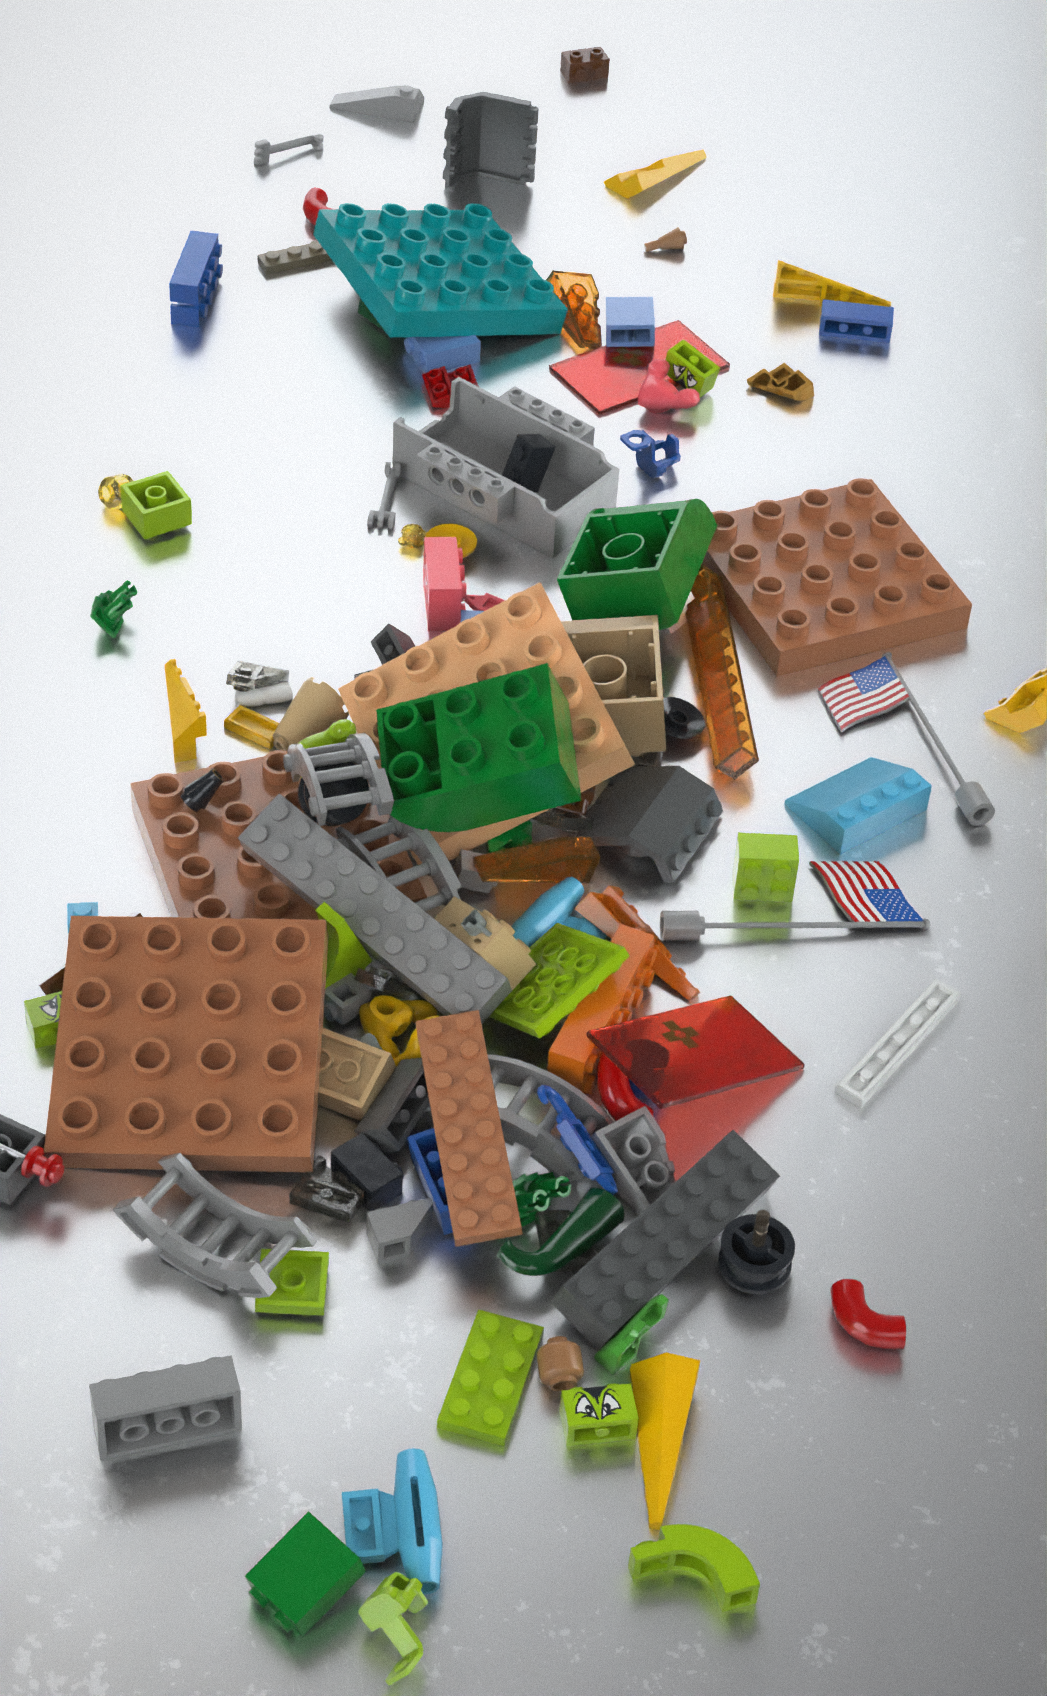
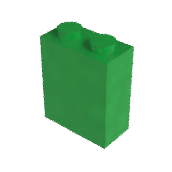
(304, 1575)

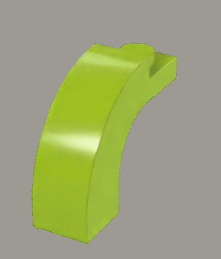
(704, 1554)

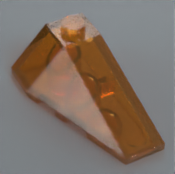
(580, 297)
(541, 861)

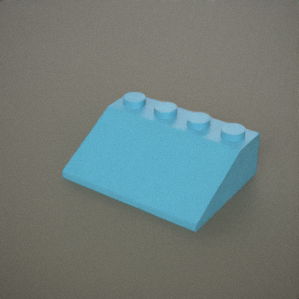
(861, 802)

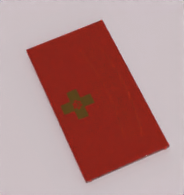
(613, 375)
(695, 1051)

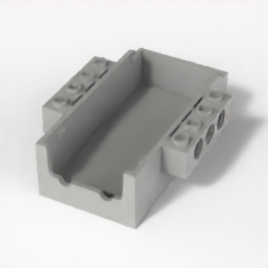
(468, 451)

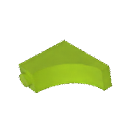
(344, 948)

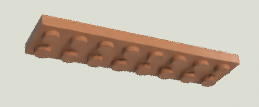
(468, 1129)

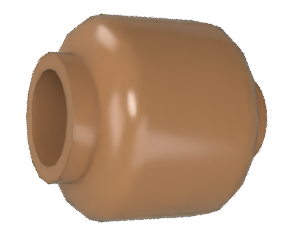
(560, 1363)

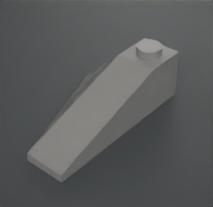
(389, 102)
(638, 1158)

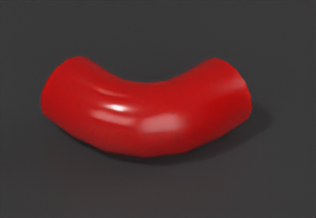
(313, 201)
(616, 1090)
(861, 1321)

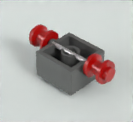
(23, 1158)

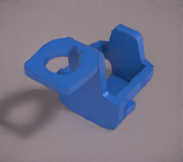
(646, 452)

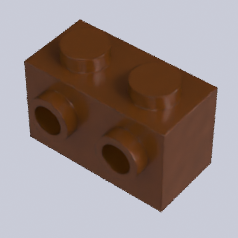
(584, 64)

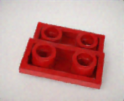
(439, 383)

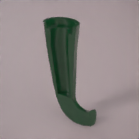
(585, 1226)

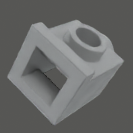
(468, 874)
(344, 999)

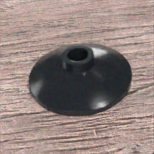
(682, 718)

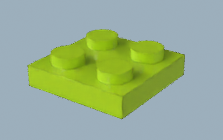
(299, 1283)

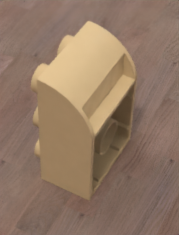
(627, 674)

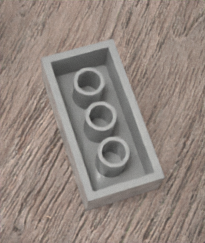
(166, 1407)

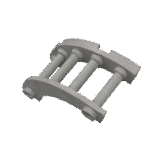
(356, 749)
(421, 843)
(538, 1138)
(198, 1261)

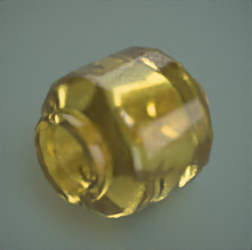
(109, 490)

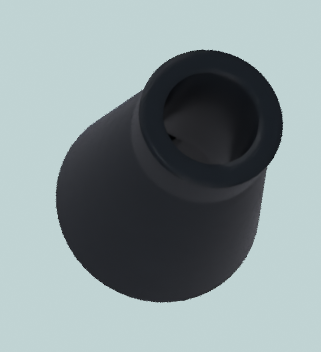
(201, 791)

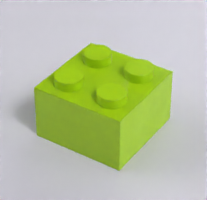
(156, 504)
(765, 867)

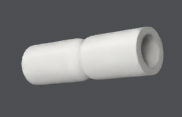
(266, 696)

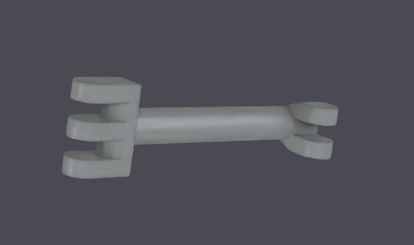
(264, 147)
(383, 514)

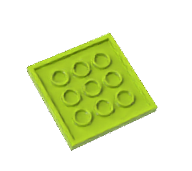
(565, 972)

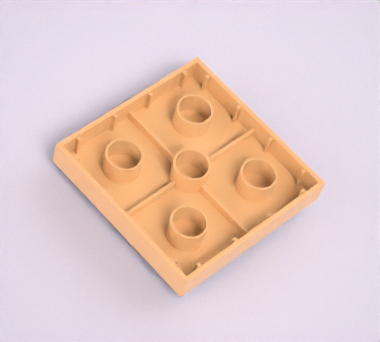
(491, 644)

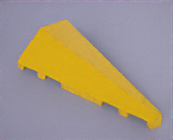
(635, 181)
(802, 284)
(1025, 707)
(184, 714)
(663, 1398)

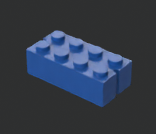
(195, 278)

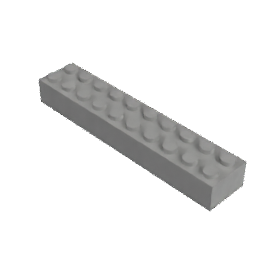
(377, 912)

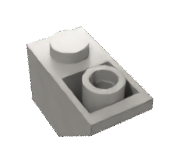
(398, 1228)

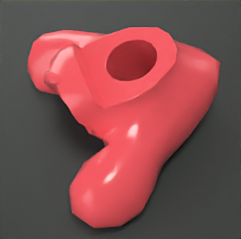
(662, 395)

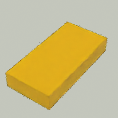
(251, 726)

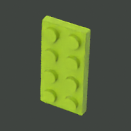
(490, 1377)

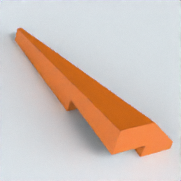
(611, 910)

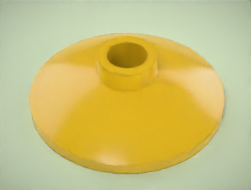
(465, 537)

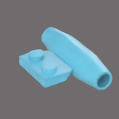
(552, 908)
(402, 1522)

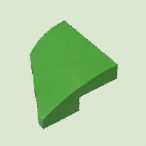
(626, 1341)

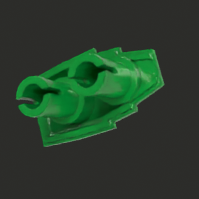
(110, 606)
(535, 1193)

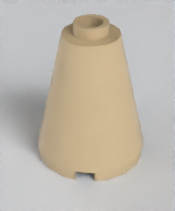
(309, 713)

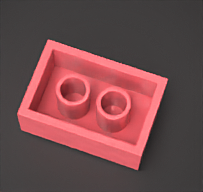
(443, 583)

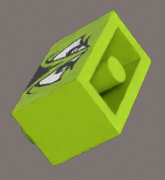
(691, 368)
(43, 1018)
(598, 1414)

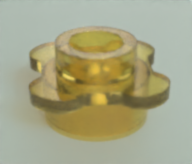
(412, 536)

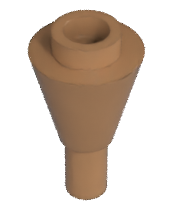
(670, 241)

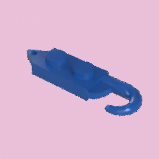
(578, 1140)

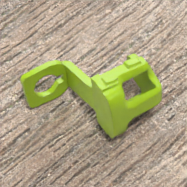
(384, 1611)

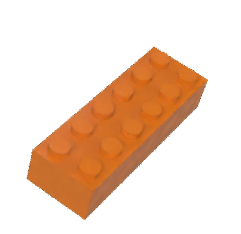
(575, 1055)

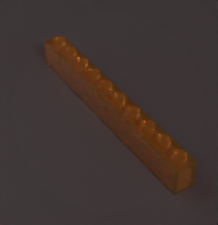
(720, 676)

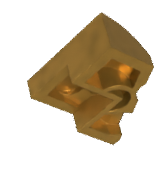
(783, 382)

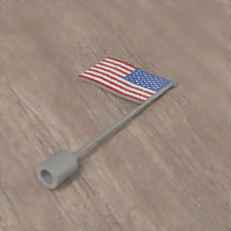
(879, 690)
(859, 888)

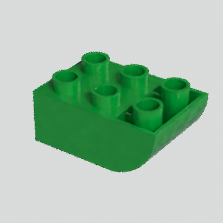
(636, 560)
(480, 752)

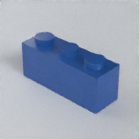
(856, 321)
(427, 1164)

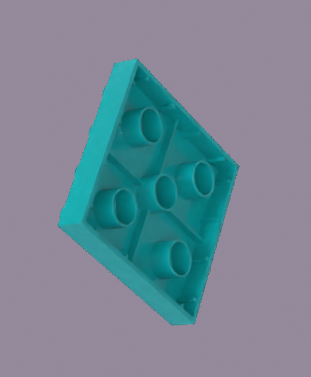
(439, 271)

